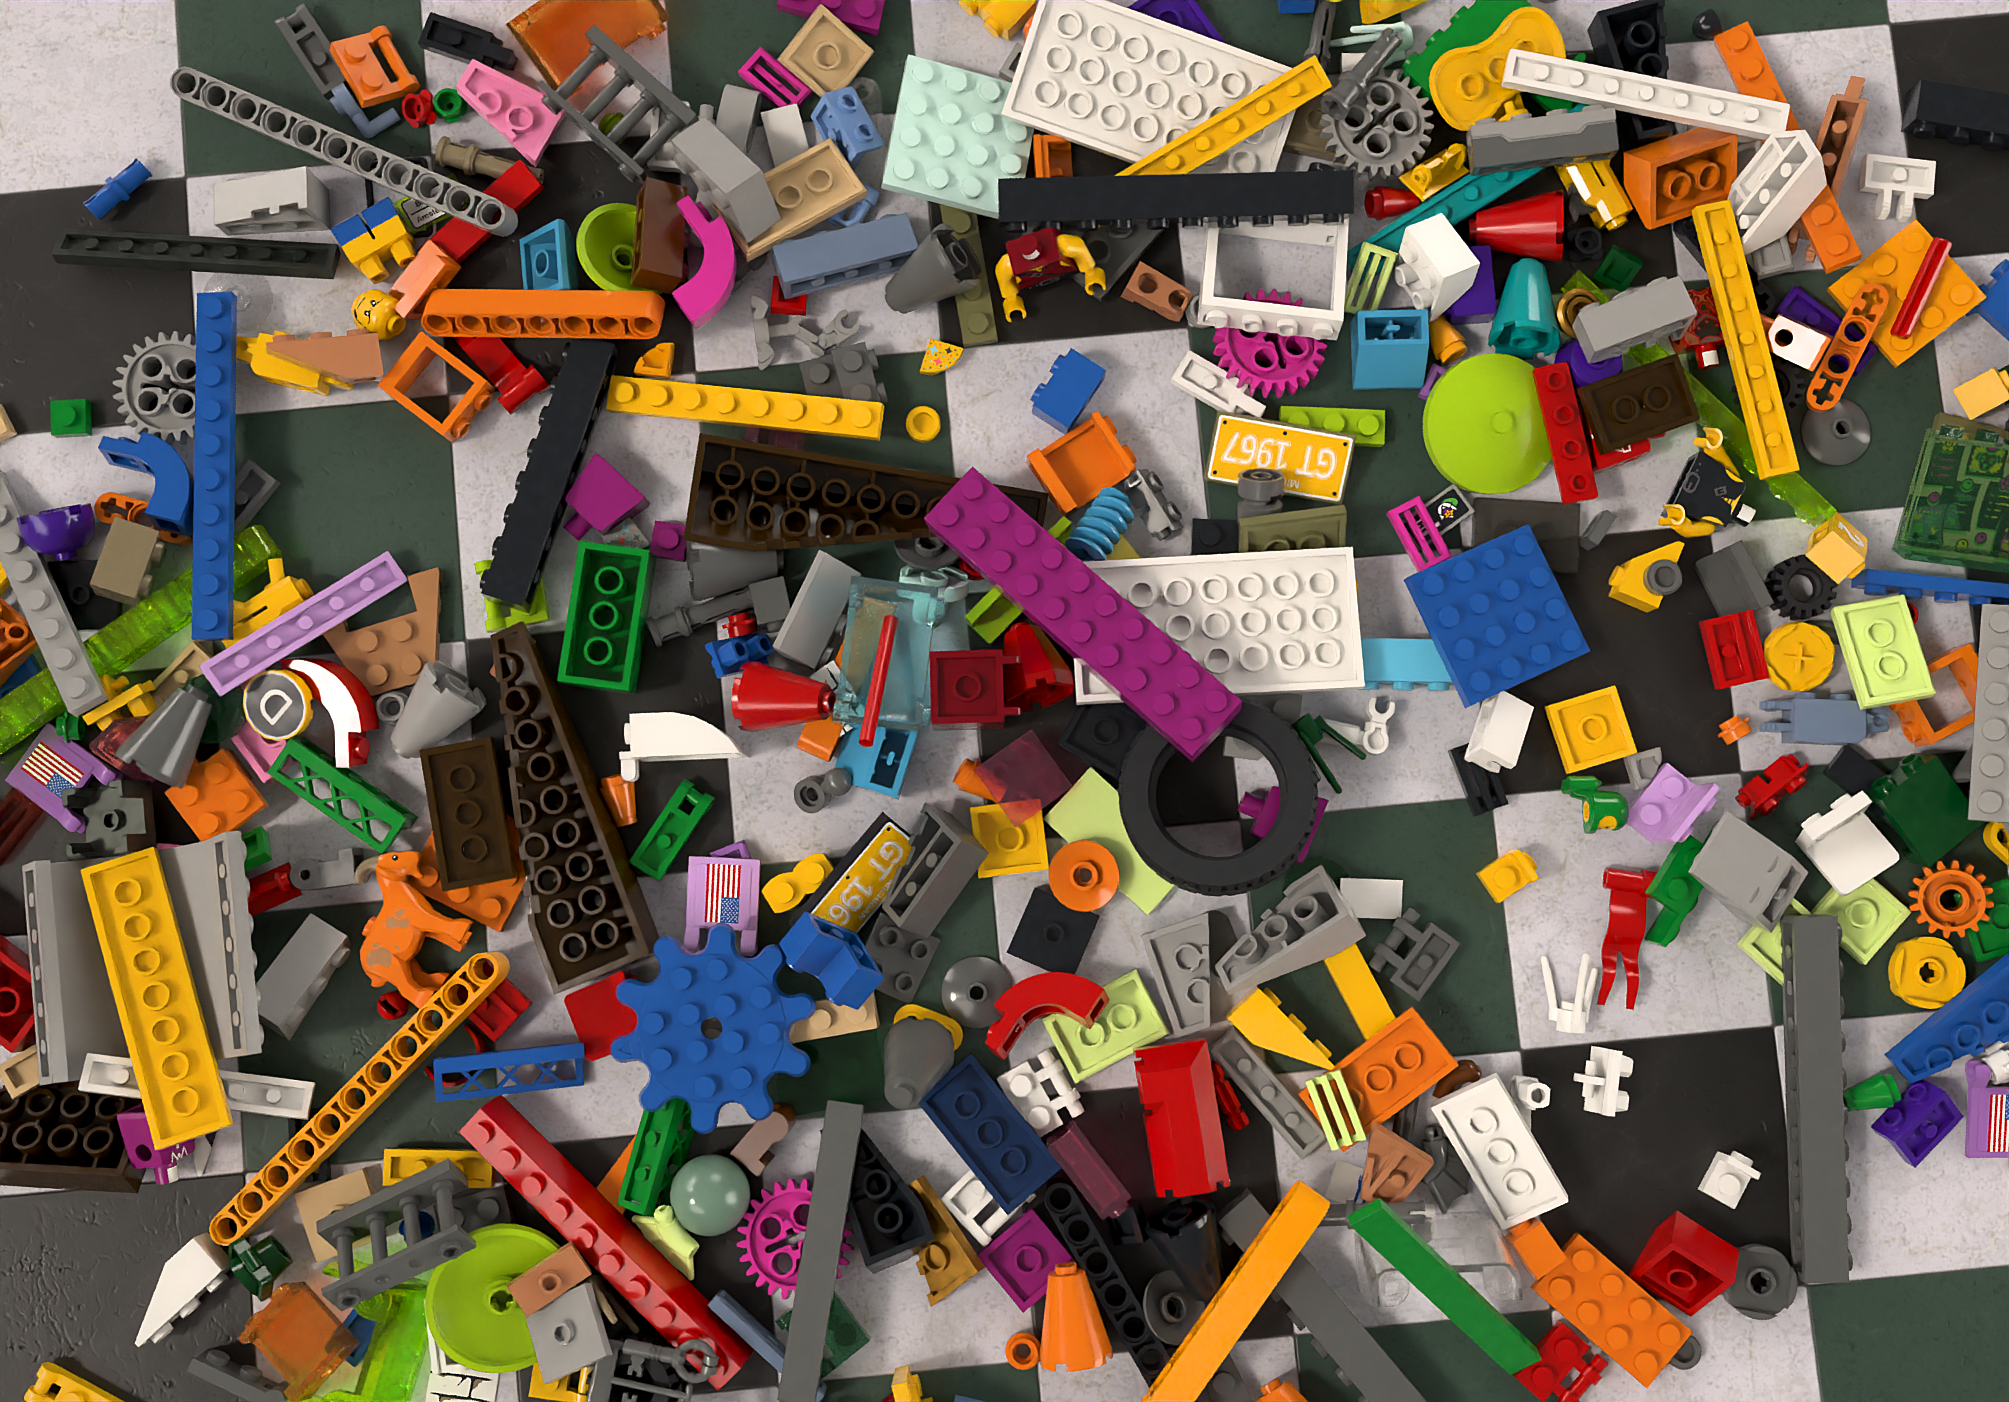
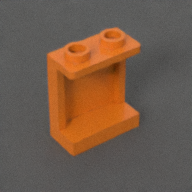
(1082, 464)

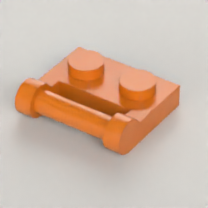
(364, 71)

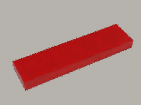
(513, 188)

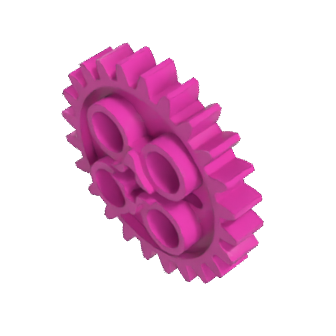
(1241, 353)
(785, 1207)

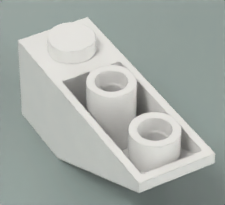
(184, 1279)

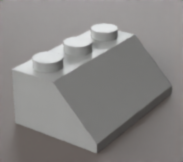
(817, 613)

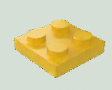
(1590, 729)
(1009, 848)

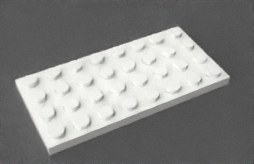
(1136, 84)
(1247, 617)

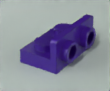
(1918, 1121)

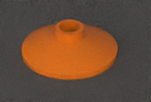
(1066, 879)

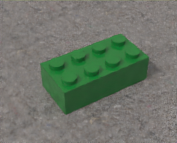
(607, 617)

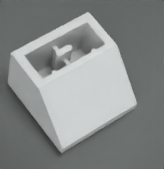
(1434, 265)

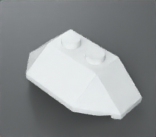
(1776, 188)

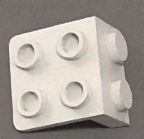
(1846, 844)

